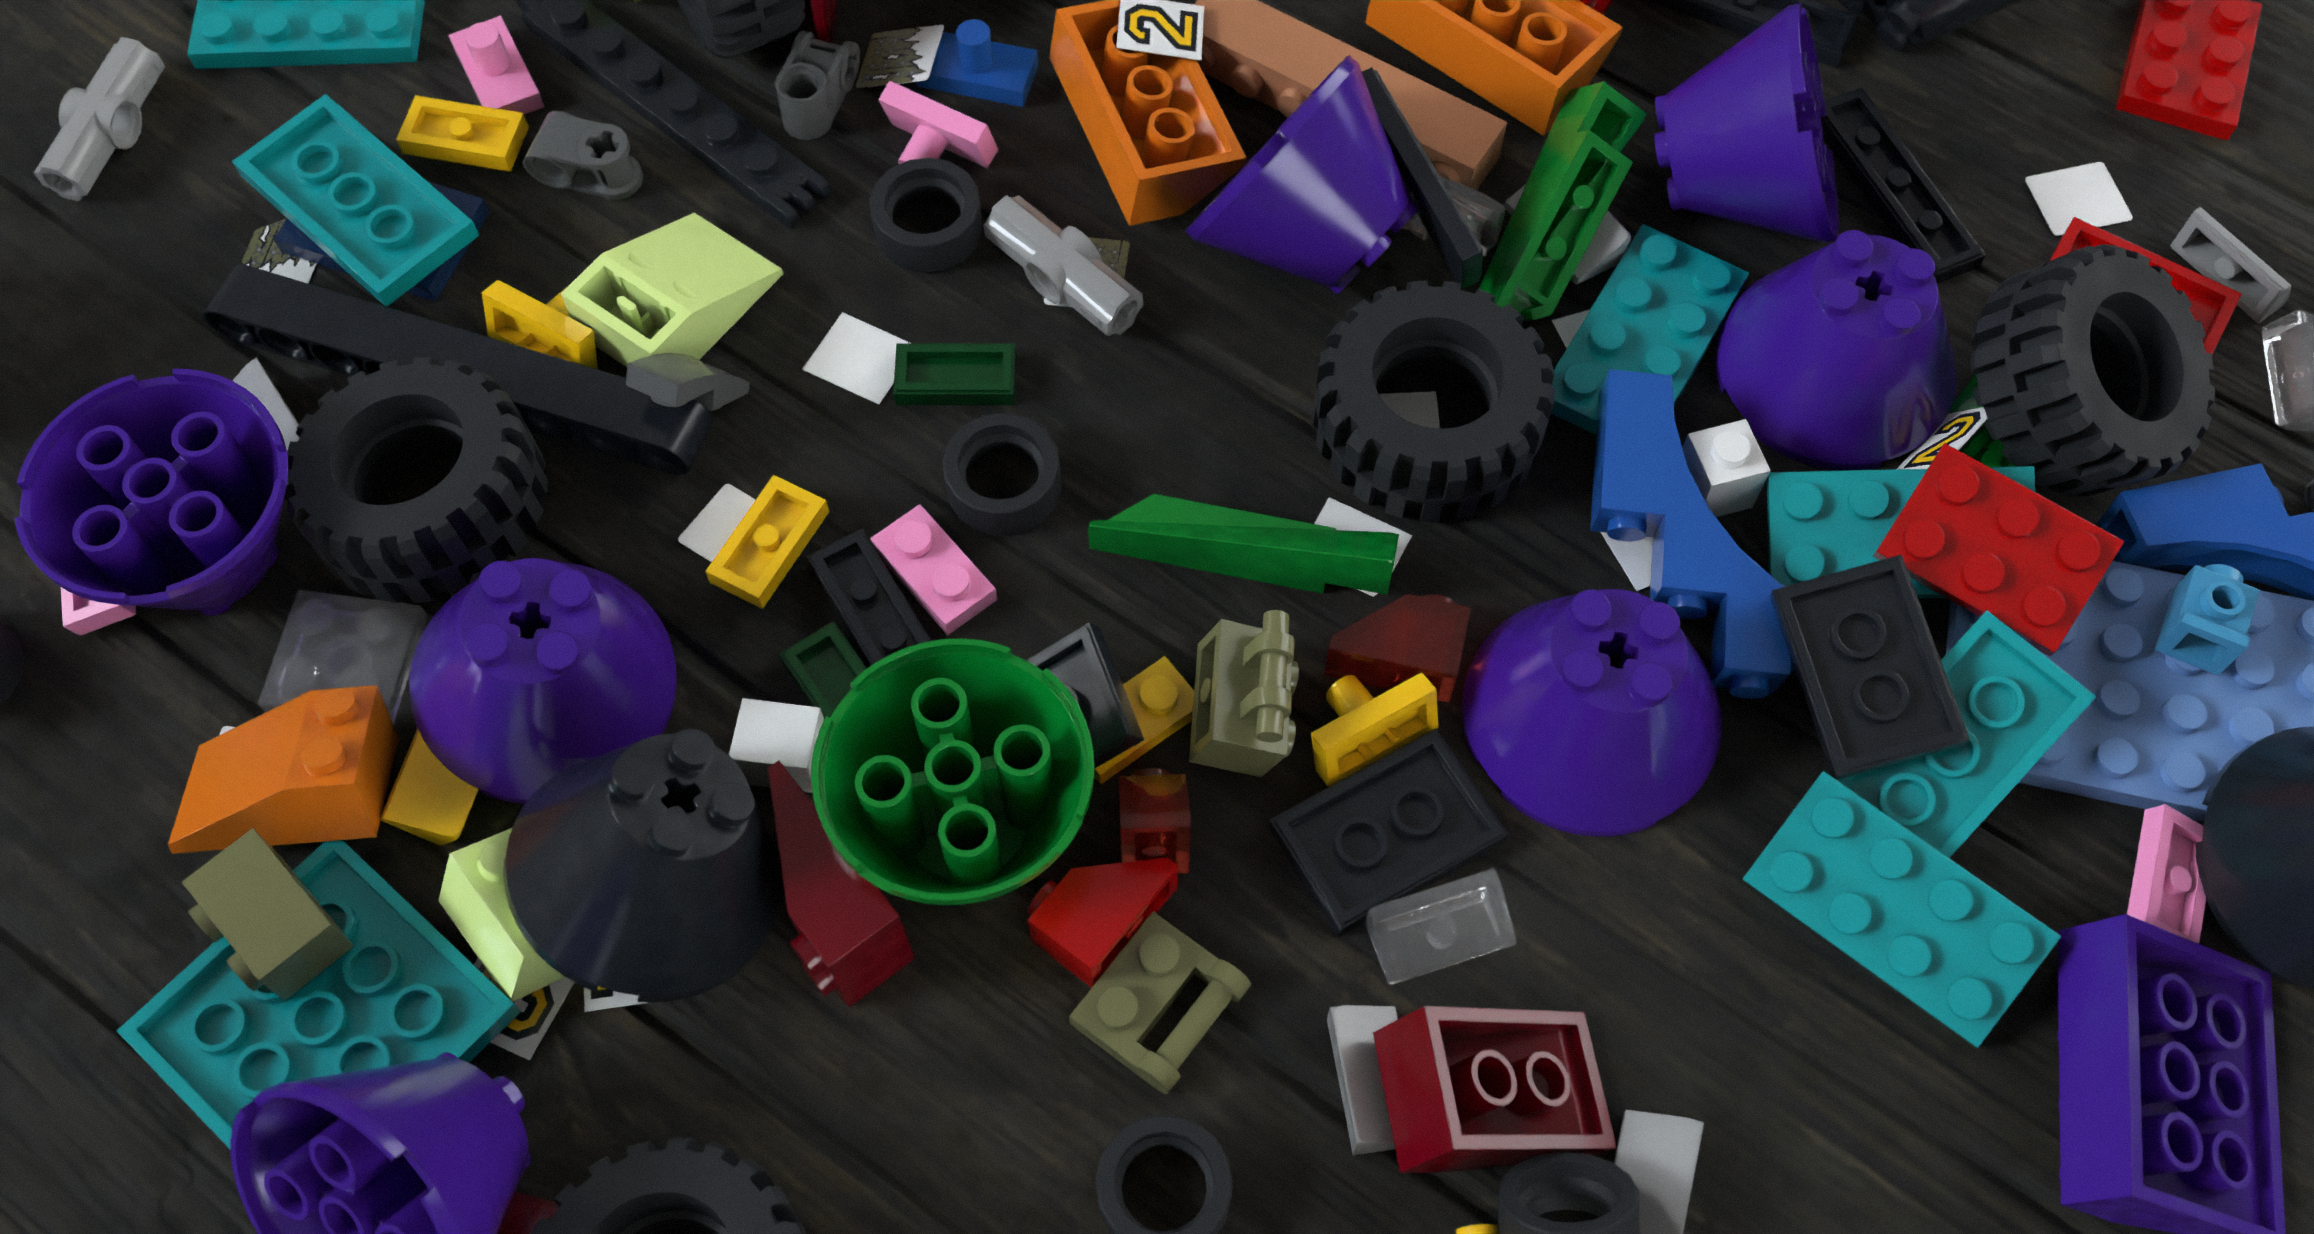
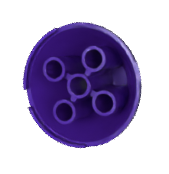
(1751, 135)
(1315, 189)
(1841, 354)
(156, 493)
(539, 674)
(1593, 712)
(382, 1151)

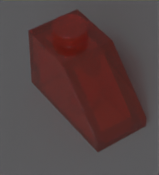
(1401, 642)
(1155, 817)

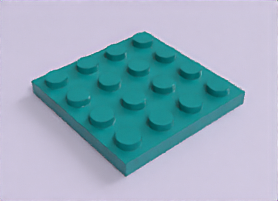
(379, 1005)

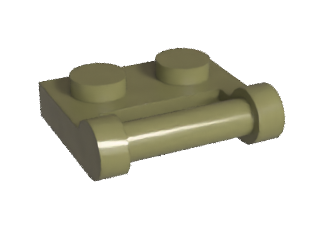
(1141, 989)

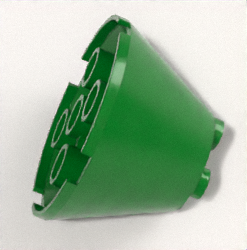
(953, 772)

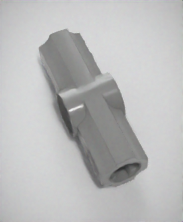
(99, 119)
(1063, 265)

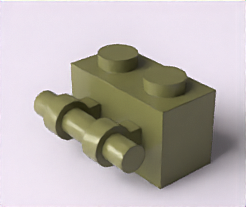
(1244, 696)

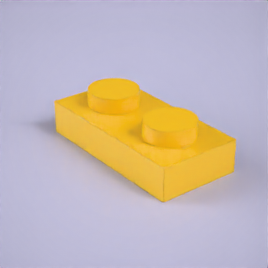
(462, 133)
(767, 541)
(1161, 707)

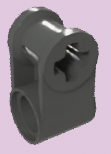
(815, 84)
(583, 157)

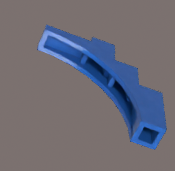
(2216, 519)
(1695, 565)

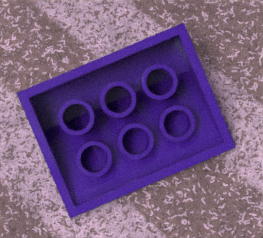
(2166, 1083)

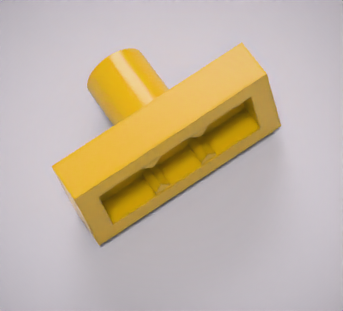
(537, 326)
(1371, 726)

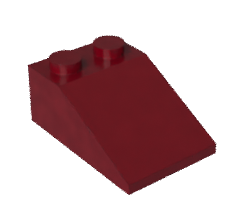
(844, 923)
(1490, 1087)

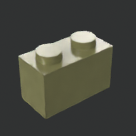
(265, 916)

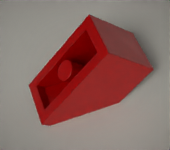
(1098, 911)

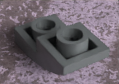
(679, 378)

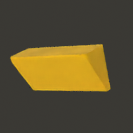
(428, 797)

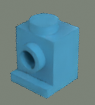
(2208, 618)

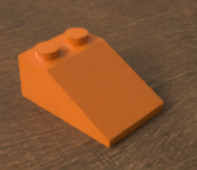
(292, 774)

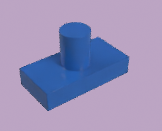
(981, 68)

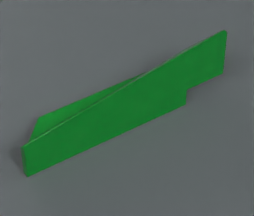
(1563, 200)
(1248, 545)

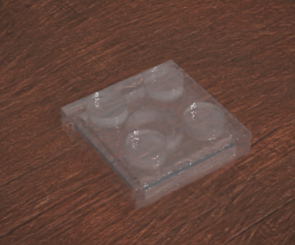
(344, 644)

